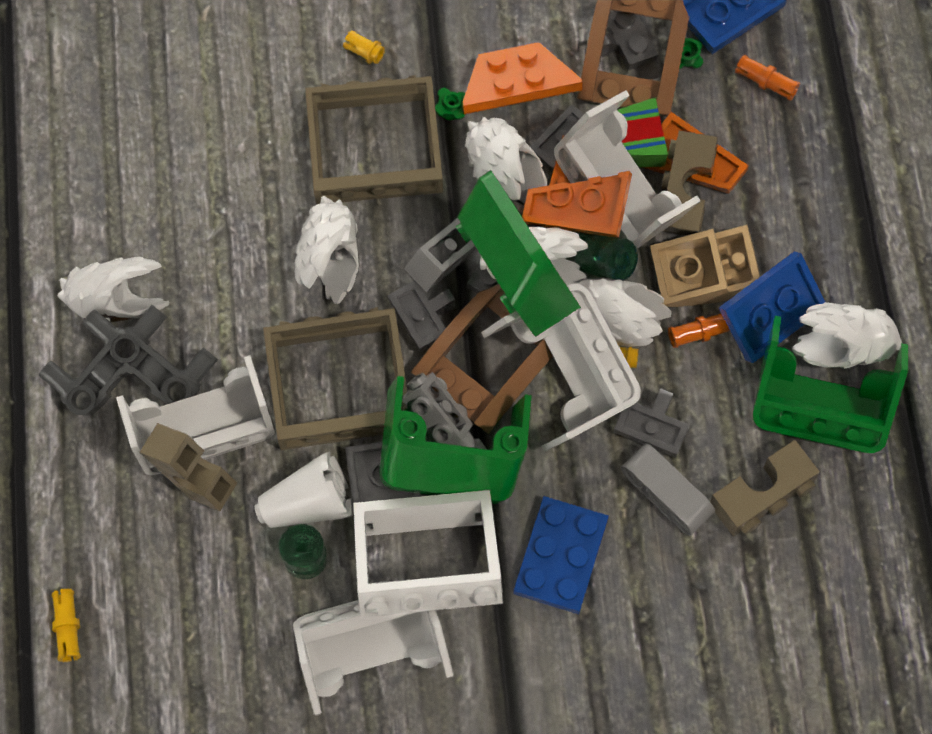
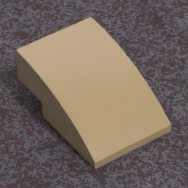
(705, 266)

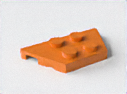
(517, 77)

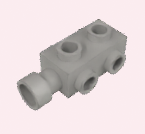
(437, 411)

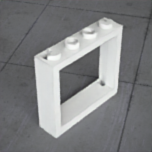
(419, 515)

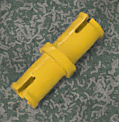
(65, 625)

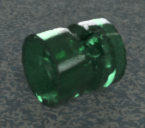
(607, 257)
(303, 551)

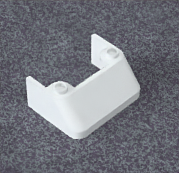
(596, 149)
(588, 361)
(215, 419)
(343, 642)

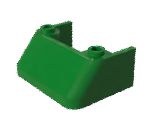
(514, 256)
(825, 409)
(440, 468)

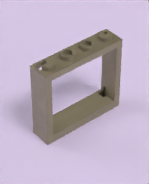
(377, 184)
(320, 329)

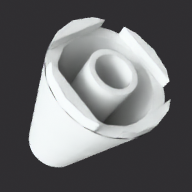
(307, 496)

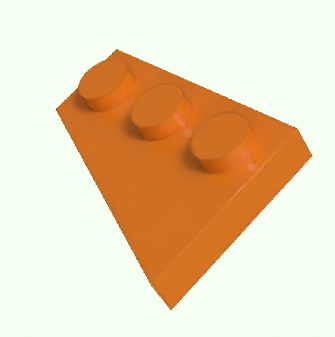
(727, 167)
(581, 206)

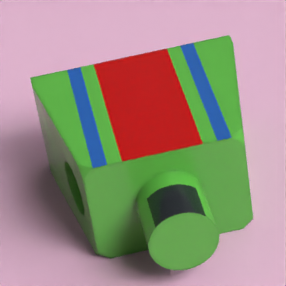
(645, 134)

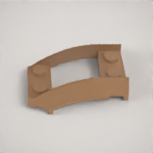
(602, 85)
(480, 404)

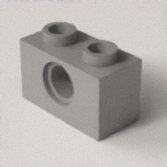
(439, 257)

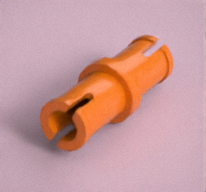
(767, 77)
(699, 329)

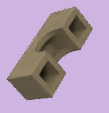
(691, 155)
(181, 462)
(790, 474)

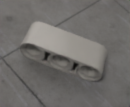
(668, 489)

